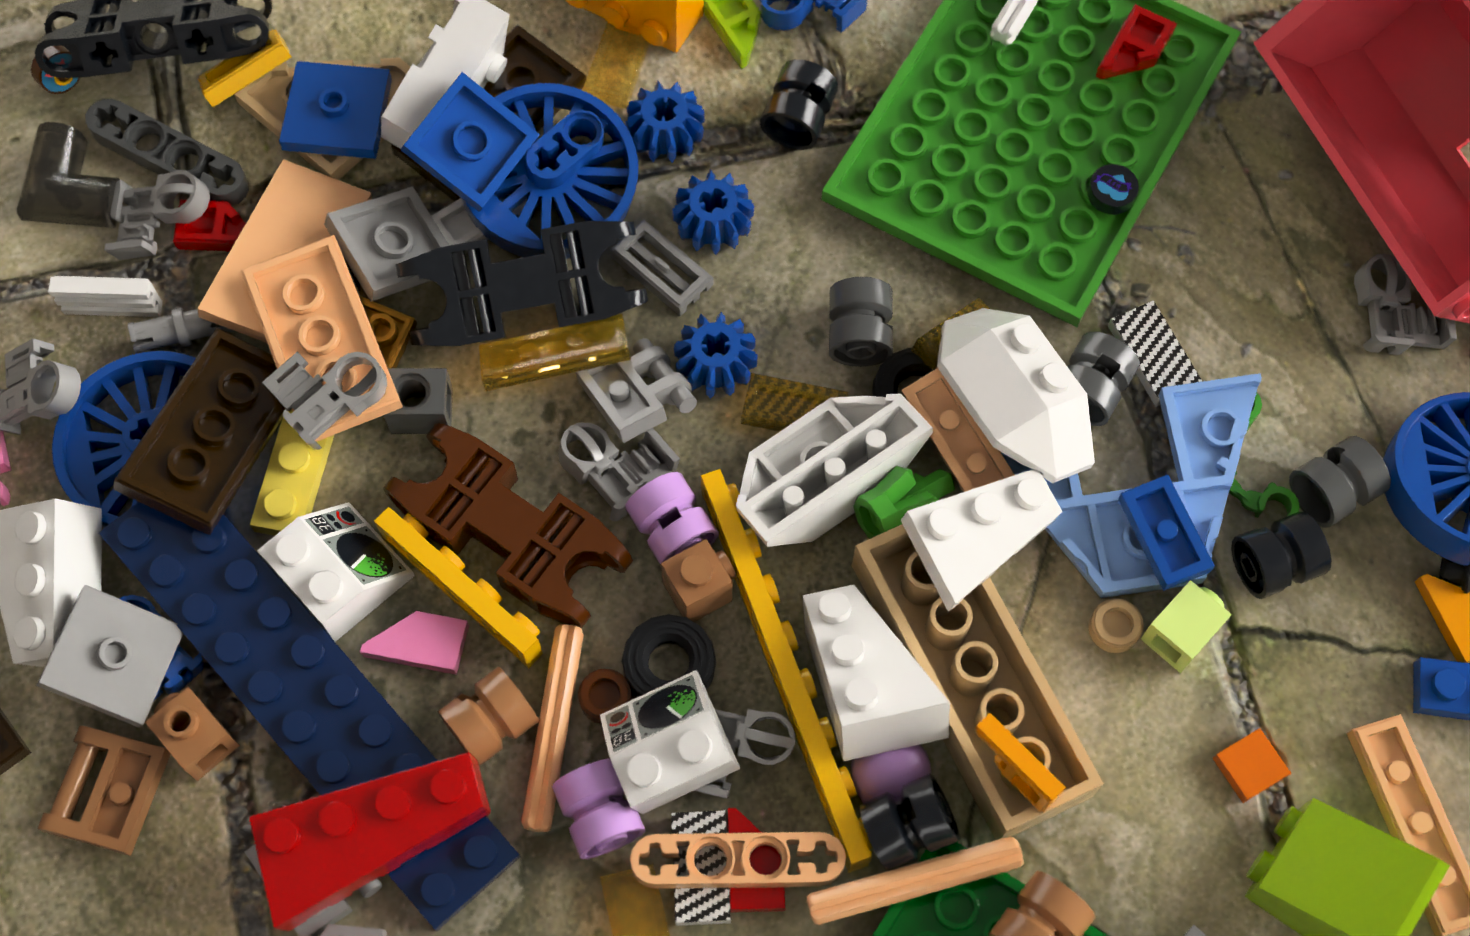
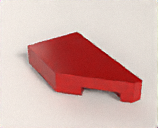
(1137, 43)
(212, 231)
(764, 861)

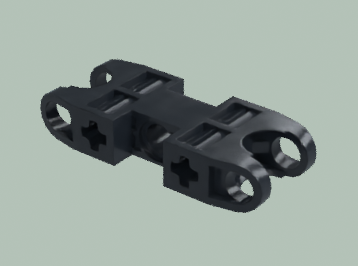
(126, 37)
(521, 283)

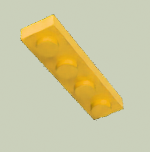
(477, 599)

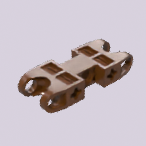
(537, 546)

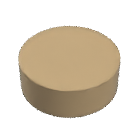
(1116, 625)

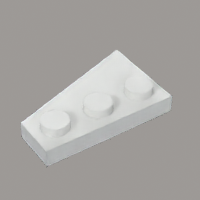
(978, 531)

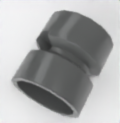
(859, 319)
(1104, 371)
(1339, 479)

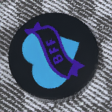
(1113, 189)

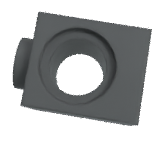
(434, 409)

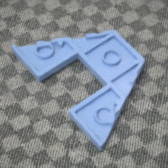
(1205, 438)

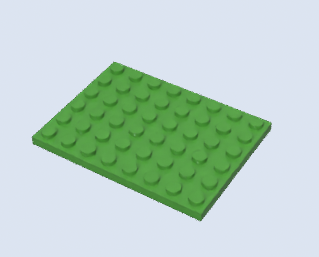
(995, 144)

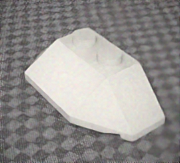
(1018, 391)
(823, 461)

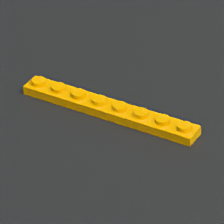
(793, 685)

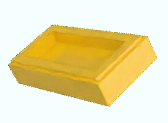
(238, 72)

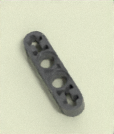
(169, 149)

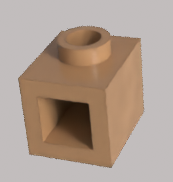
(698, 580)
(191, 733)

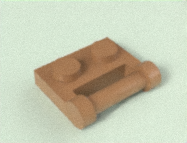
(118, 797)

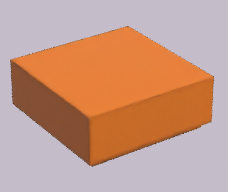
(1251, 765)

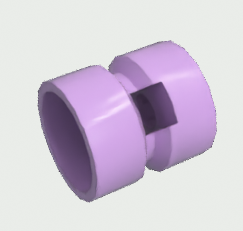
(669, 516)
(599, 811)

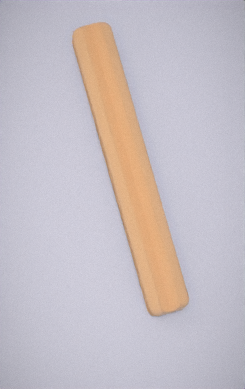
(552, 728)
(914, 880)

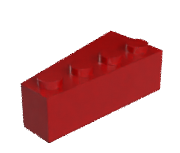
(346, 838)

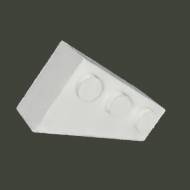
(467, 44)
(44, 562)
(869, 678)

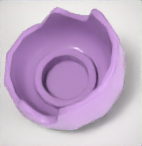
(888, 771)

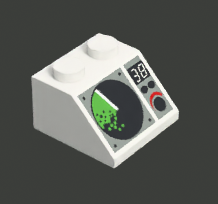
(335, 566)
(667, 743)

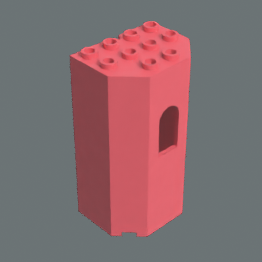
(1391, 111)

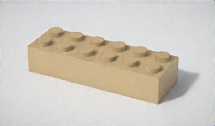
(981, 670)

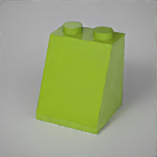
(1342, 876)

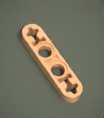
(738, 870)

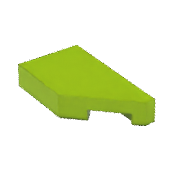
(736, 25)

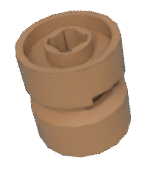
(488, 715)
(1045, 910)

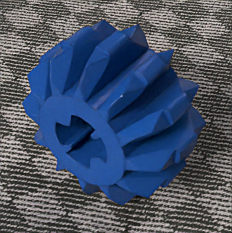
(665, 121)
(713, 212)
(718, 369)

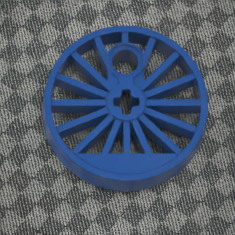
(573, 167)
(75, 442)
(1432, 467)

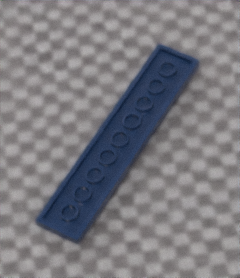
(298, 686)

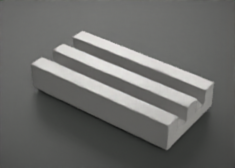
(688, 292)

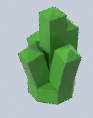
(895, 495)

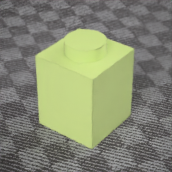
(1186, 625)

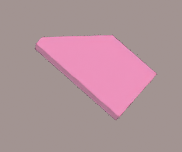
(421, 642)

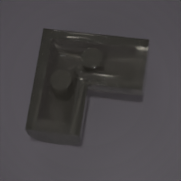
(53, 183)

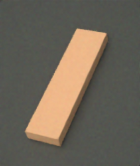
(1414, 814)

